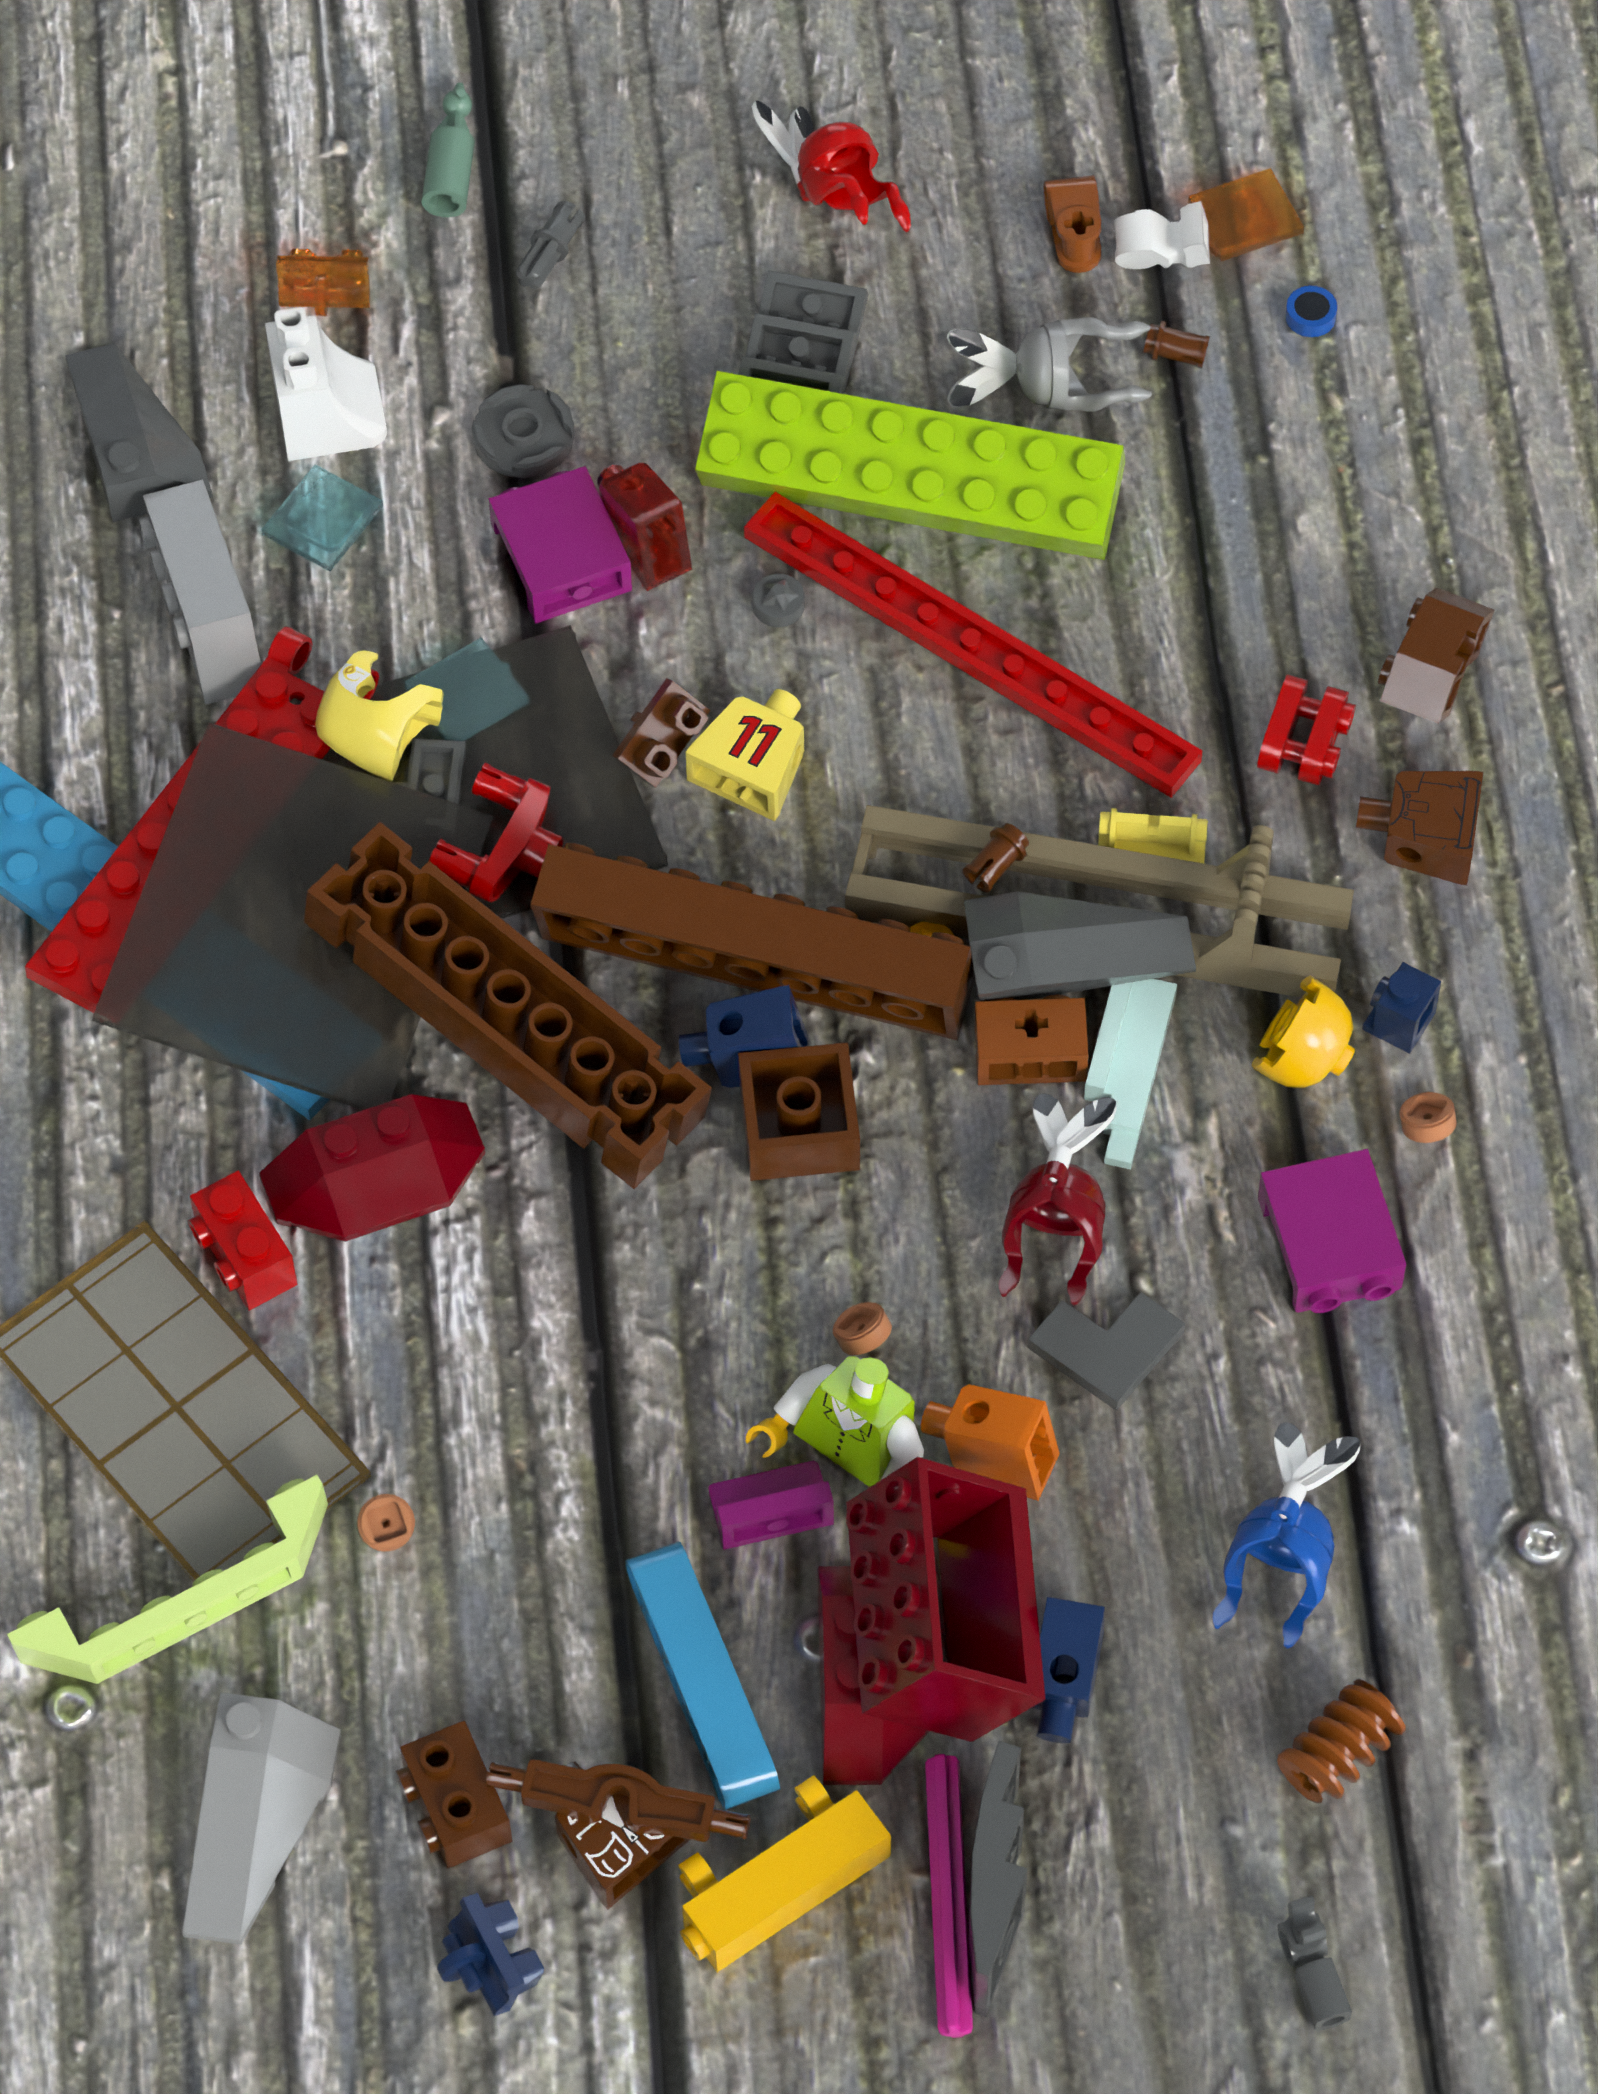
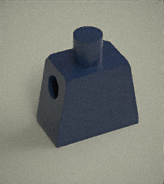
(742, 1025)
(1069, 1648)

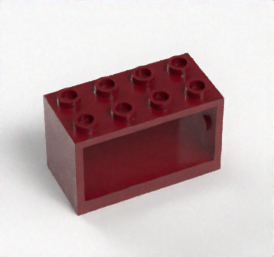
(985, 1594)

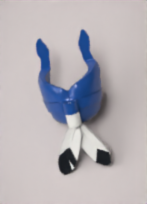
(1288, 1529)

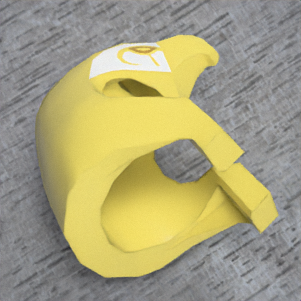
(368, 730)

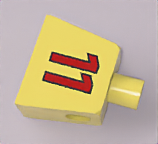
(750, 753)

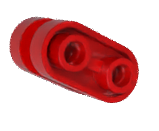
(1330, 717)

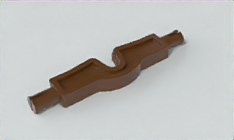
(650, 1807)

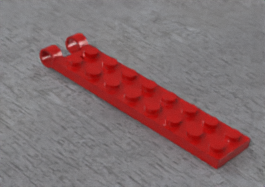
(87, 939)

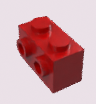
(242, 1240)

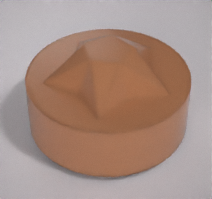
(1428, 1117)
(862, 1328)
(385, 1522)

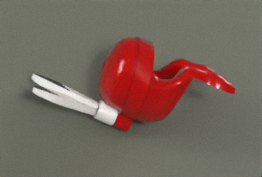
(831, 163)

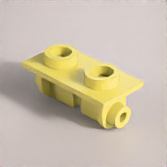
(1155, 835)

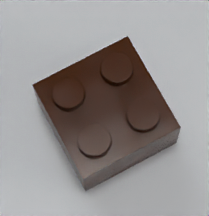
(799, 1111)

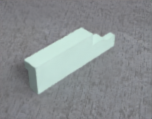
(1128, 1059)

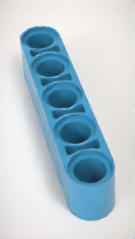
(702, 1675)

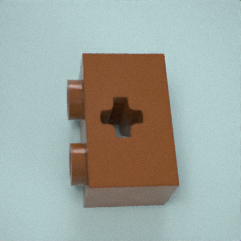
(1052, 1056)

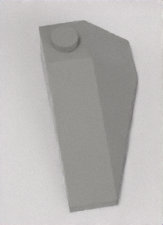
(259, 1791)

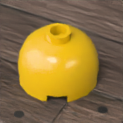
(1307, 1038)

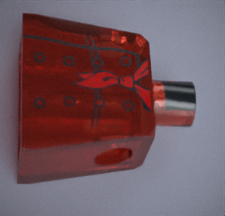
(639, 501)

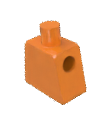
(997, 1436)

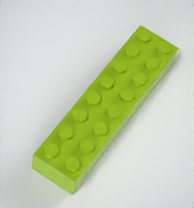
(911, 465)

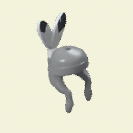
(1040, 365)

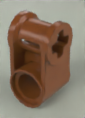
(1074, 221)

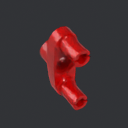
(520, 845)

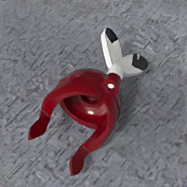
(1058, 1194)

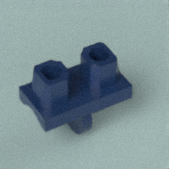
(481, 1957)

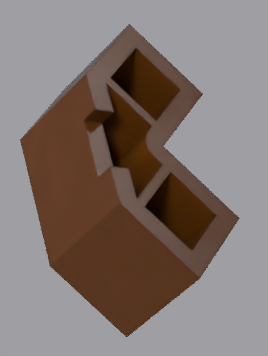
(1434, 654)

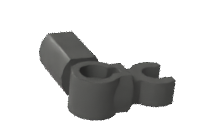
(1305, 1945)

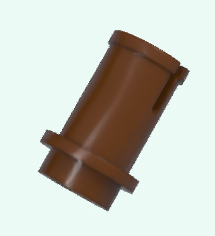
(1176, 345)
(997, 856)

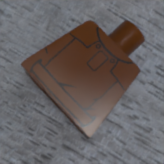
(1428, 822)

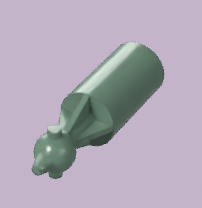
(449, 158)

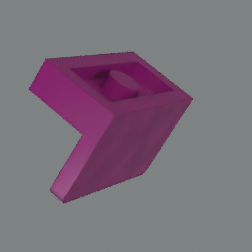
(771, 1504)

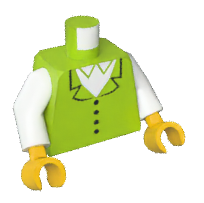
(849, 1417)

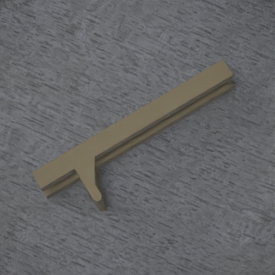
(1236, 884)

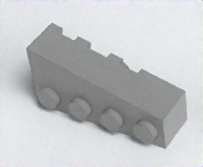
(201, 588)

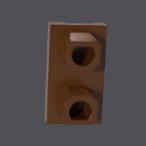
(661, 733)

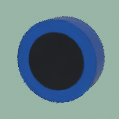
(1311, 311)

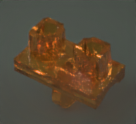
(323, 280)

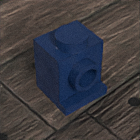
(1403, 1007)

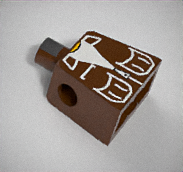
(611, 1853)

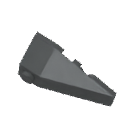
(1056, 945)

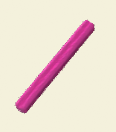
(948, 1896)

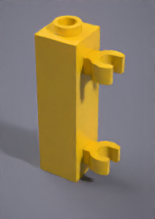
(784, 1880)

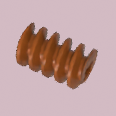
(1339, 1740)

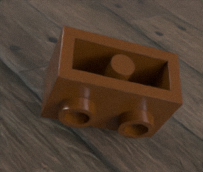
(451, 1788)

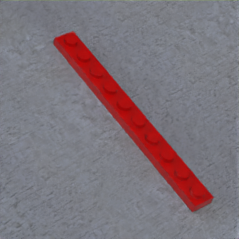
(973, 644)

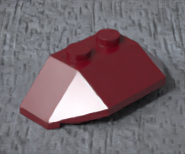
(374, 1167)
(854, 1745)

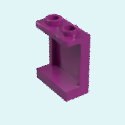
(561, 543)
(1333, 1231)

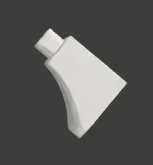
(322, 392)

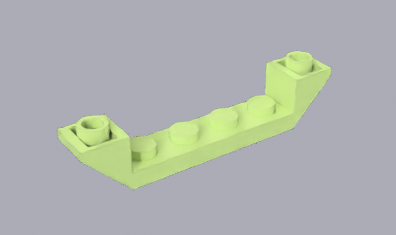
(49, 1644)

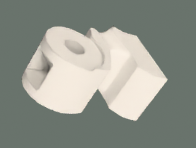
(1150, 239)

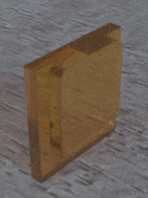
(1247, 214)

